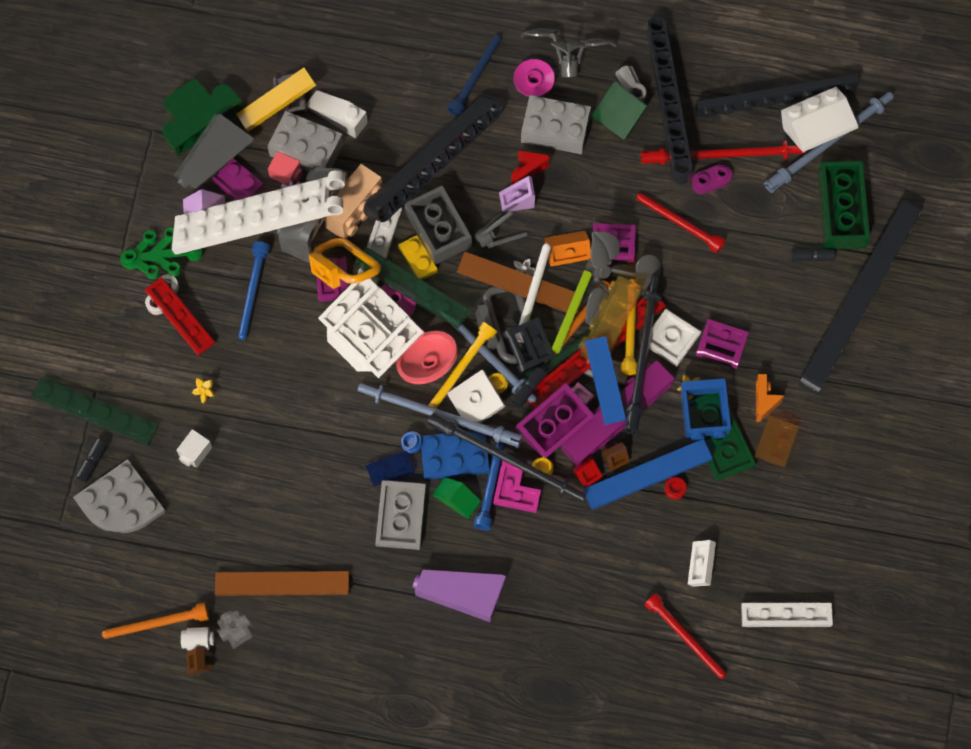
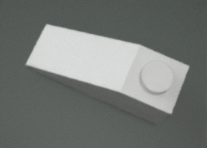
(338, 112)

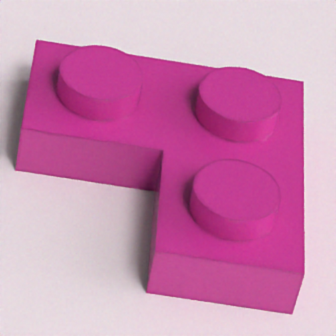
(511, 494)

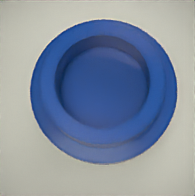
(411, 442)

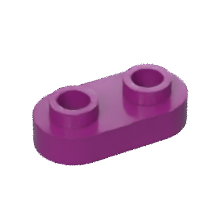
(712, 178)

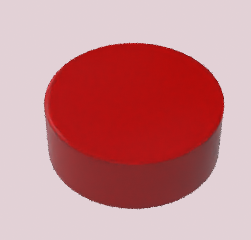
(675, 488)

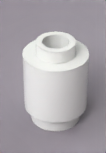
(197, 638)

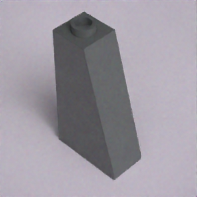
(212, 150)

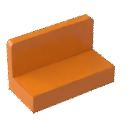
(568, 248)

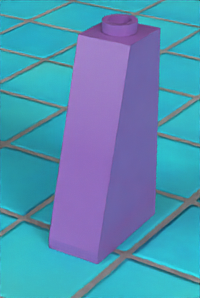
(465, 592)

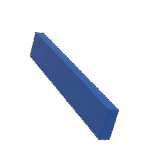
(647, 474)

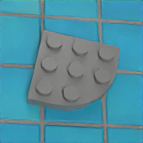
(119, 501)

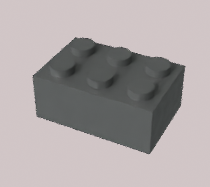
(438, 225)

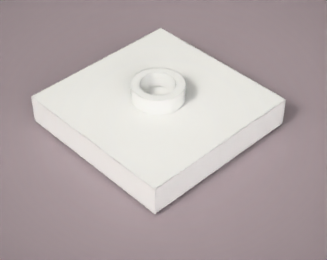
(672, 337)
(476, 398)

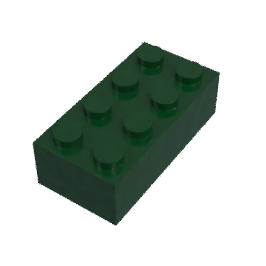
(843, 205)

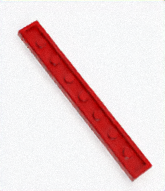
(576, 366)

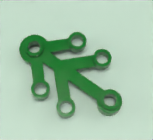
(156, 255)

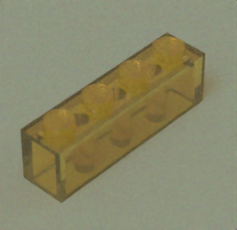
(613, 313)

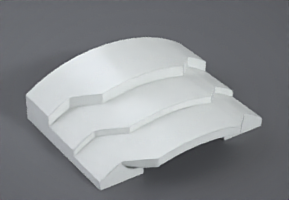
(369, 328)

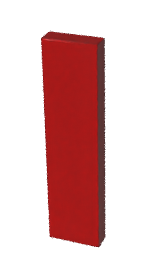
(180, 316)

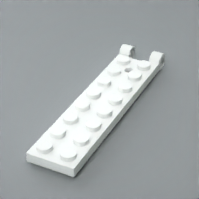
(258, 214)

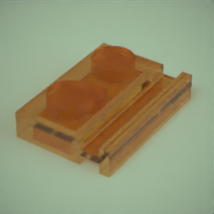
(776, 441)

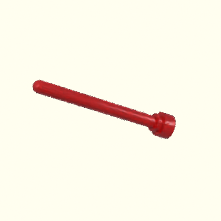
(714, 242)
(656, 605)

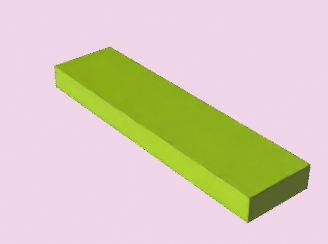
(571, 311)

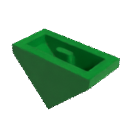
(457, 497)

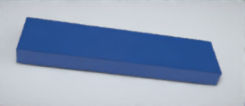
(605, 380)

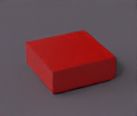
(588, 472)

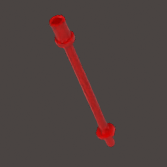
(661, 155)

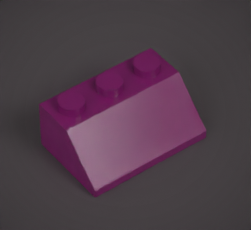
(554, 421)

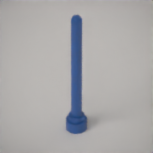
(260, 252)
(483, 520)

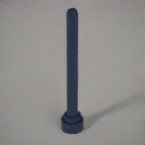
(456, 106)

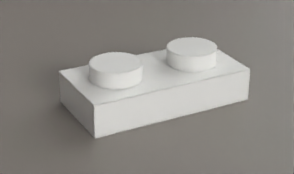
(701, 563)

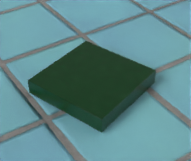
(620, 110)

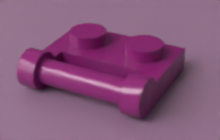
(625, 236)
(724, 337)

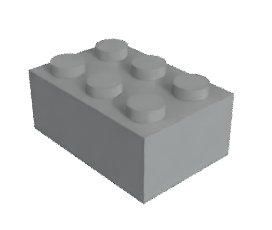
(555, 124)
(306, 142)

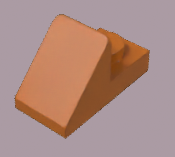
(764, 401)

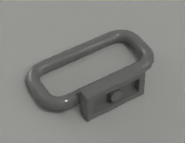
(486, 313)

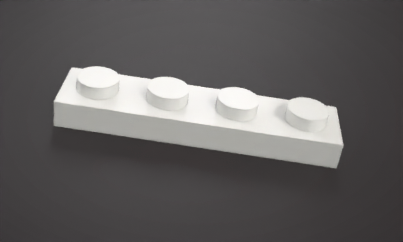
(786, 614)

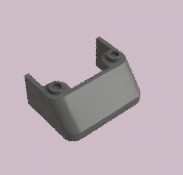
(298, 237)

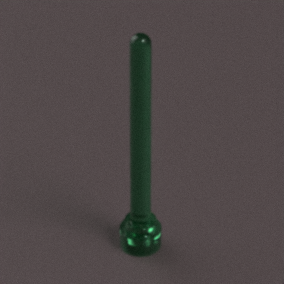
(559, 357)

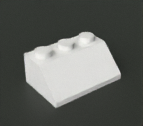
(818, 119)

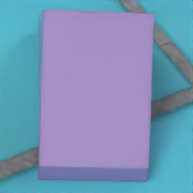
(518, 196)
(201, 201)

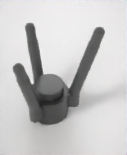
(485, 235)

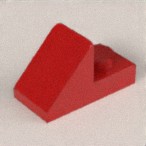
(532, 165)

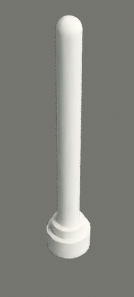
(534, 287)

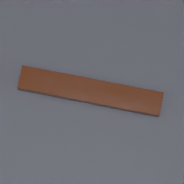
(515, 281)
(281, 583)

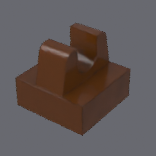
(616, 456)
(196, 661)

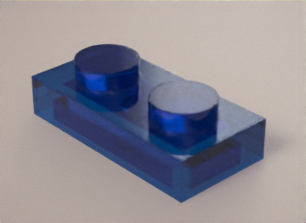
(390, 468)

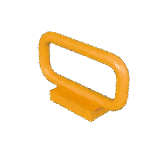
(331, 273)

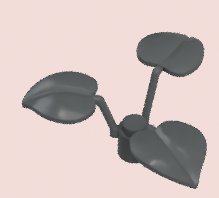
(568, 63)
(603, 250)

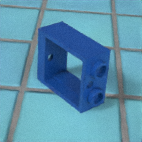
(705, 387)

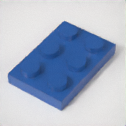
(452, 456)

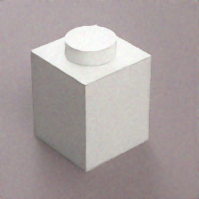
(193, 449)

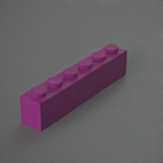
(596, 435)

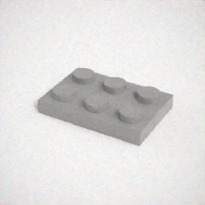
(400, 515)

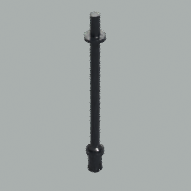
(634, 410)
(451, 428)

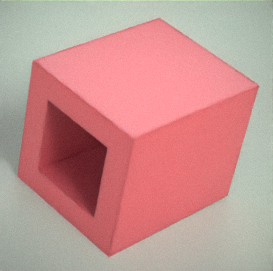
(284, 169)

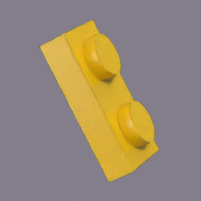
(418, 258)

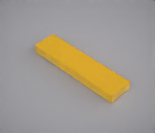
(276, 99)

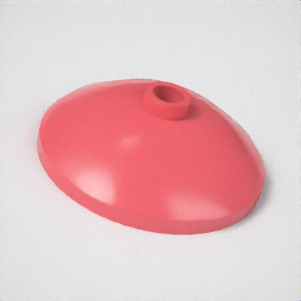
(428, 358)

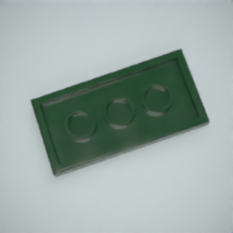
(728, 454)

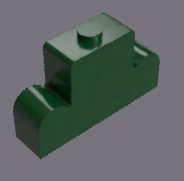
(193, 110)

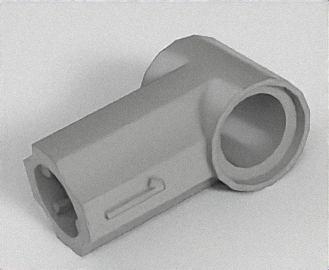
(630, 81)

